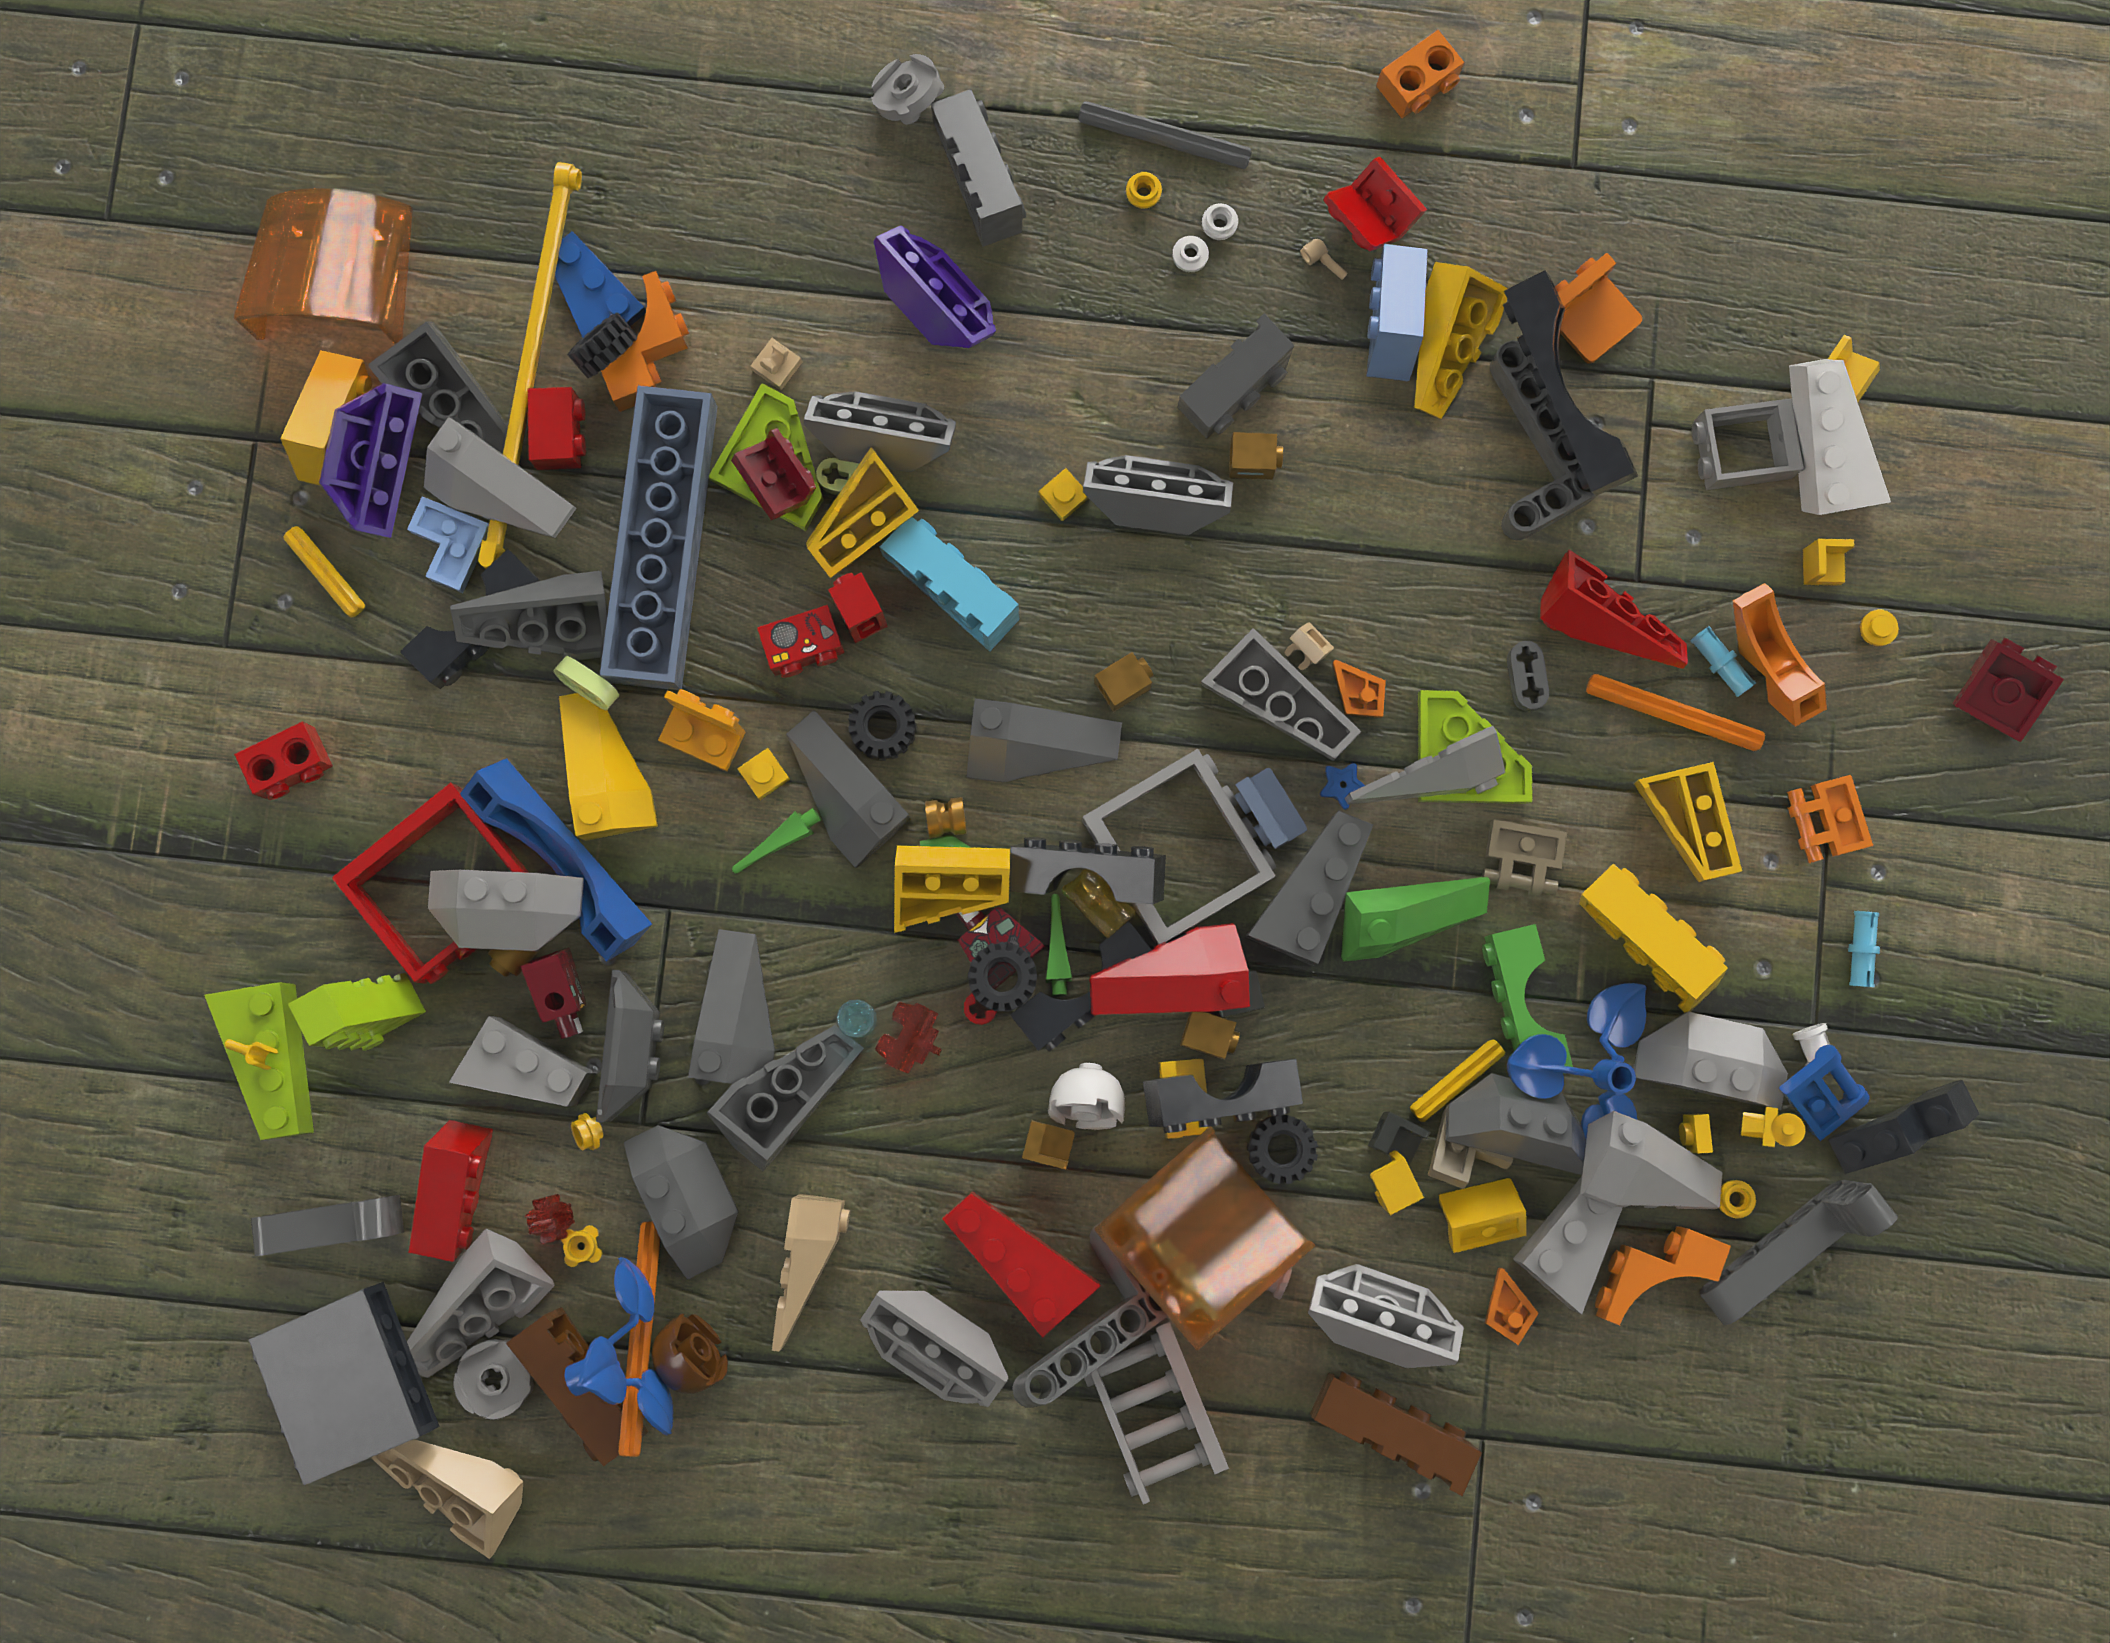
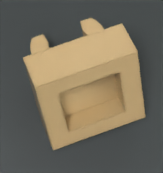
(776, 364)
(1310, 643)

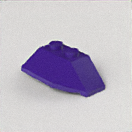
(932, 290)
(370, 456)

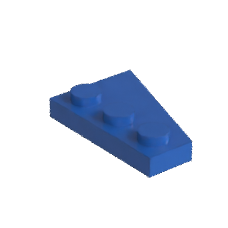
(591, 287)

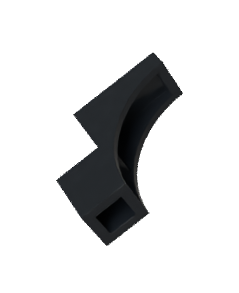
(1906, 1128)

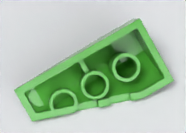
(1399, 916)

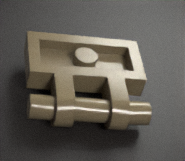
(1527, 846)

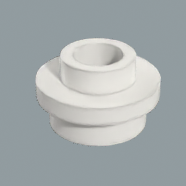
(1223, 212)
(1186, 263)

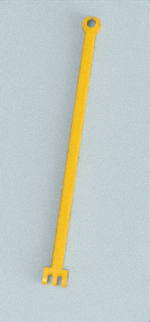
(565, 180)

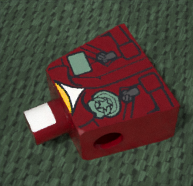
(994, 929)
(556, 974)

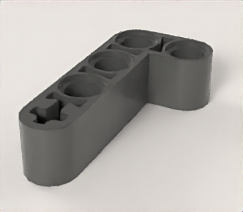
(327, 1225)

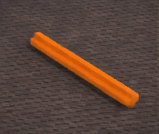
(1675, 712)

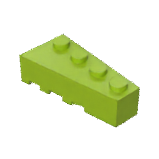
(356, 1012)
(275, 1096)

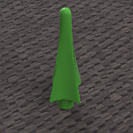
(790, 831)
(1058, 965)

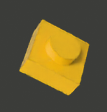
(1063, 494)
(763, 774)
(1696, 1133)

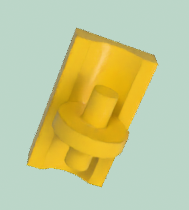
(1784, 1129)

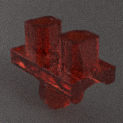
(914, 1040)

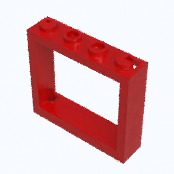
(391, 846)

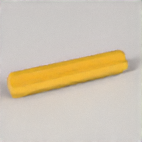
(324, 571)
(1457, 1080)

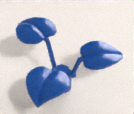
(1540, 1059)
(601, 1370)

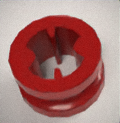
(970, 1001)

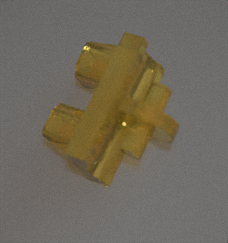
(1097, 902)

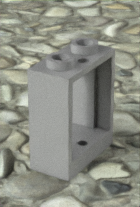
(1782, 436)

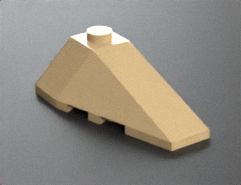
(811, 1237)
(465, 1488)

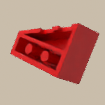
(449, 1190)

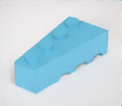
(951, 581)

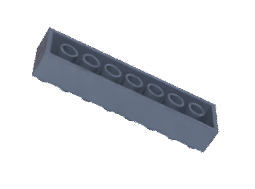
(659, 538)

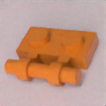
(1840, 816)

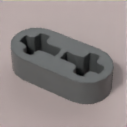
(1519, 677)

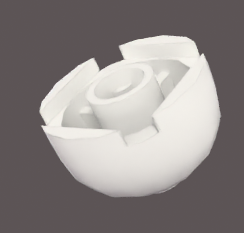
(1087, 1096)

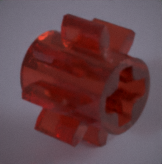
(550, 1218)

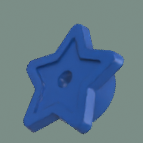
(1335, 776)

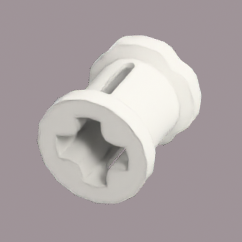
(1812, 1039)

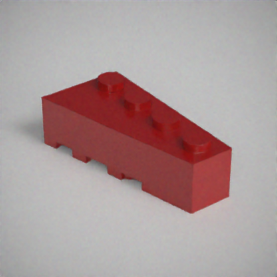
(1026, 1269)

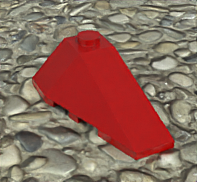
(1591, 611)
(1186, 975)

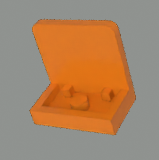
(1595, 310)

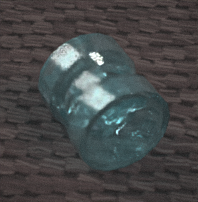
(851, 1018)

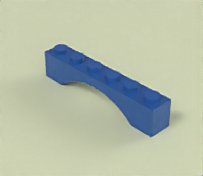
(510, 803)

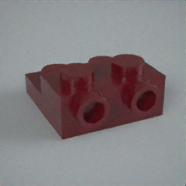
(2008, 688)

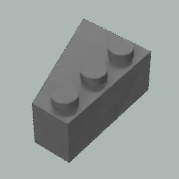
(1237, 379)

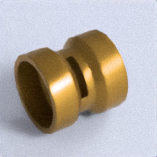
(945, 817)

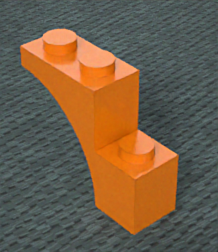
(658, 338)
(1765, 644)
(1637, 1271)

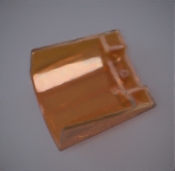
(329, 259)
(1203, 1239)

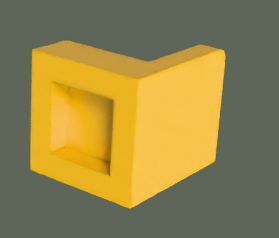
(1825, 561)
(1396, 1184)

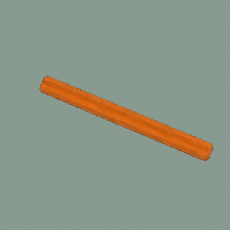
(639, 1346)

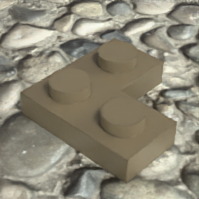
(1454, 1161)

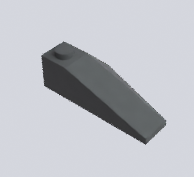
(431, 366)
(848, 796)

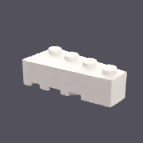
(1833, 441)

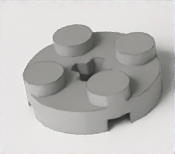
(922, 88)
(484, 1399)

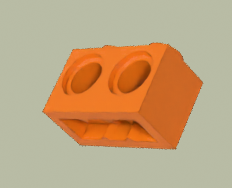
(1415, 70)

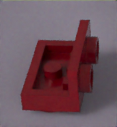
(775, 475)

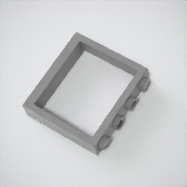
(1225, 802)

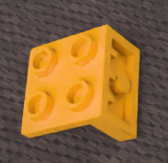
(700, 731)

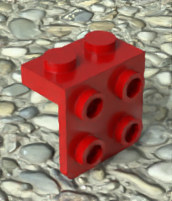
(1375, 206)

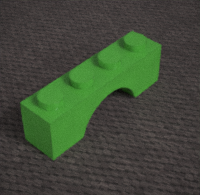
(1513, 959)

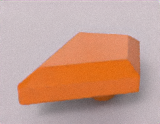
(1359, 691)
(1509, 1309)

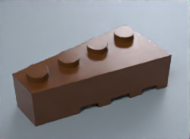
(545, 1352)
(1396, 1431)

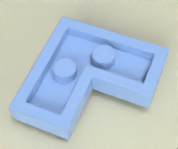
(458, 542)

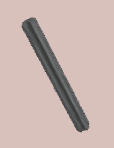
(1164, 134)

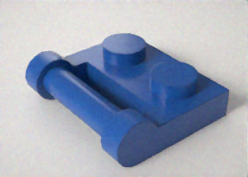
(1814, 1099)

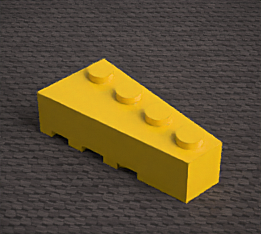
(1654, 936)

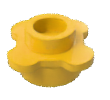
(590, 1253)

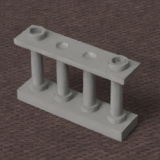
(1191, 1415)

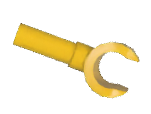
(254, 1054)

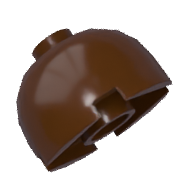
(687, 1355)

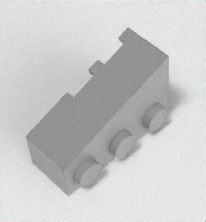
(521, 1066)
(1570, 1247)

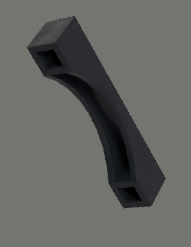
(1540, 315)

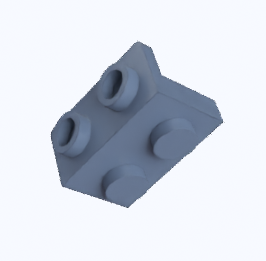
(1272, 808)

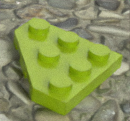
(766, 412)
(1447, 719)

